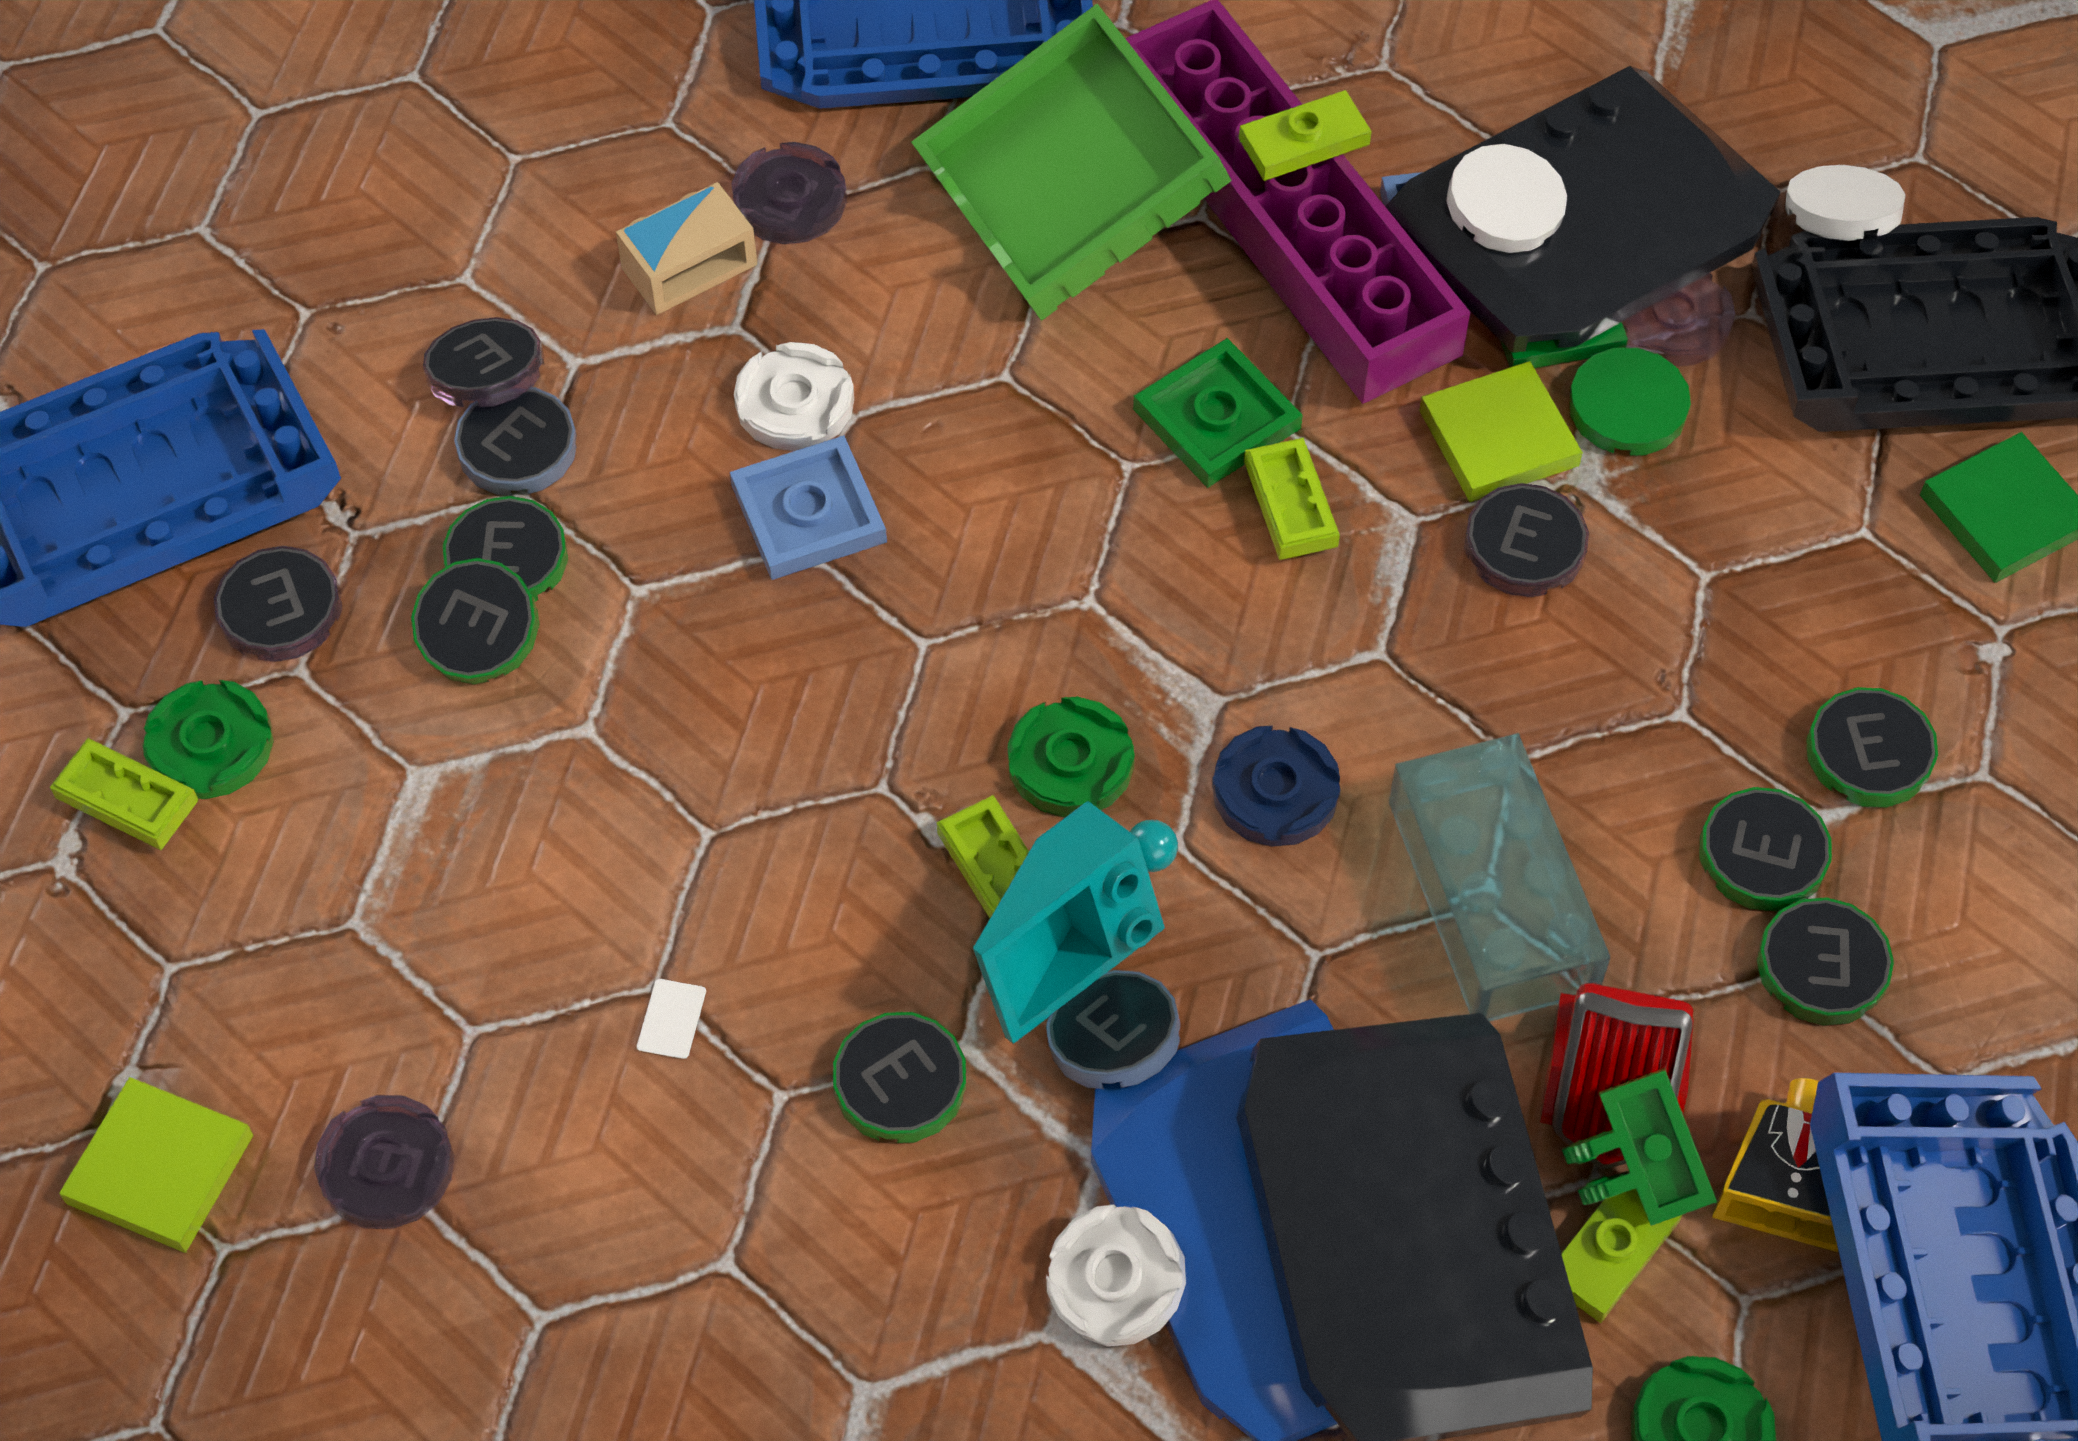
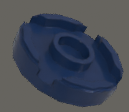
(1276, 786)

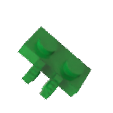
(1655, 1148)

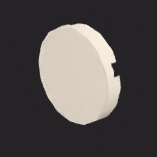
(1507, 198)
(1844, 201)
(794, 396)
(1116, 1275)

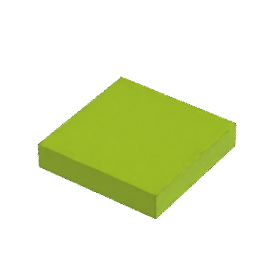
(1500, 431)
(156, 1164)

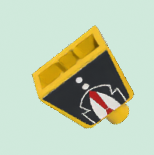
(1778, 1175)

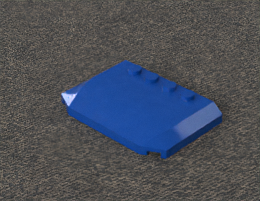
(898, 48)
(150, 470)
(1182, 1158)
(1956, 1251)

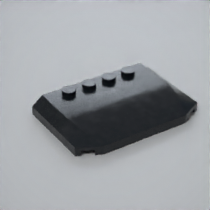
(1644, 215)
(1926, 324)
(1411, 1231)

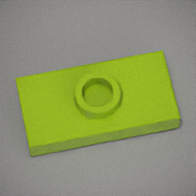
(1304, 135)
(1291, 498)
(124, 793)
(984, 849)
(1612, 1252)

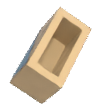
(686, 248)

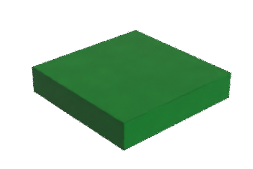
(1216, 411)
(2005, 506)

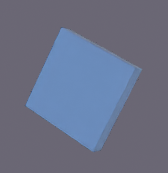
(808, 507)

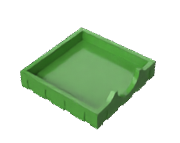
(1071, 161)

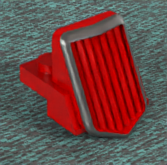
(1607, 1040)

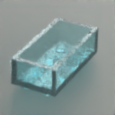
(1497, 877)

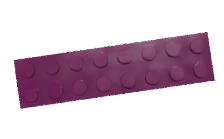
(1312, 231)

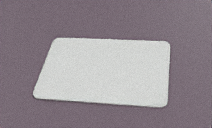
(671, 1018)

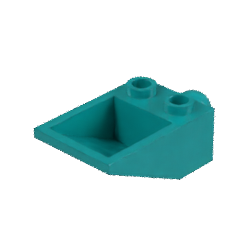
(1071, 914)

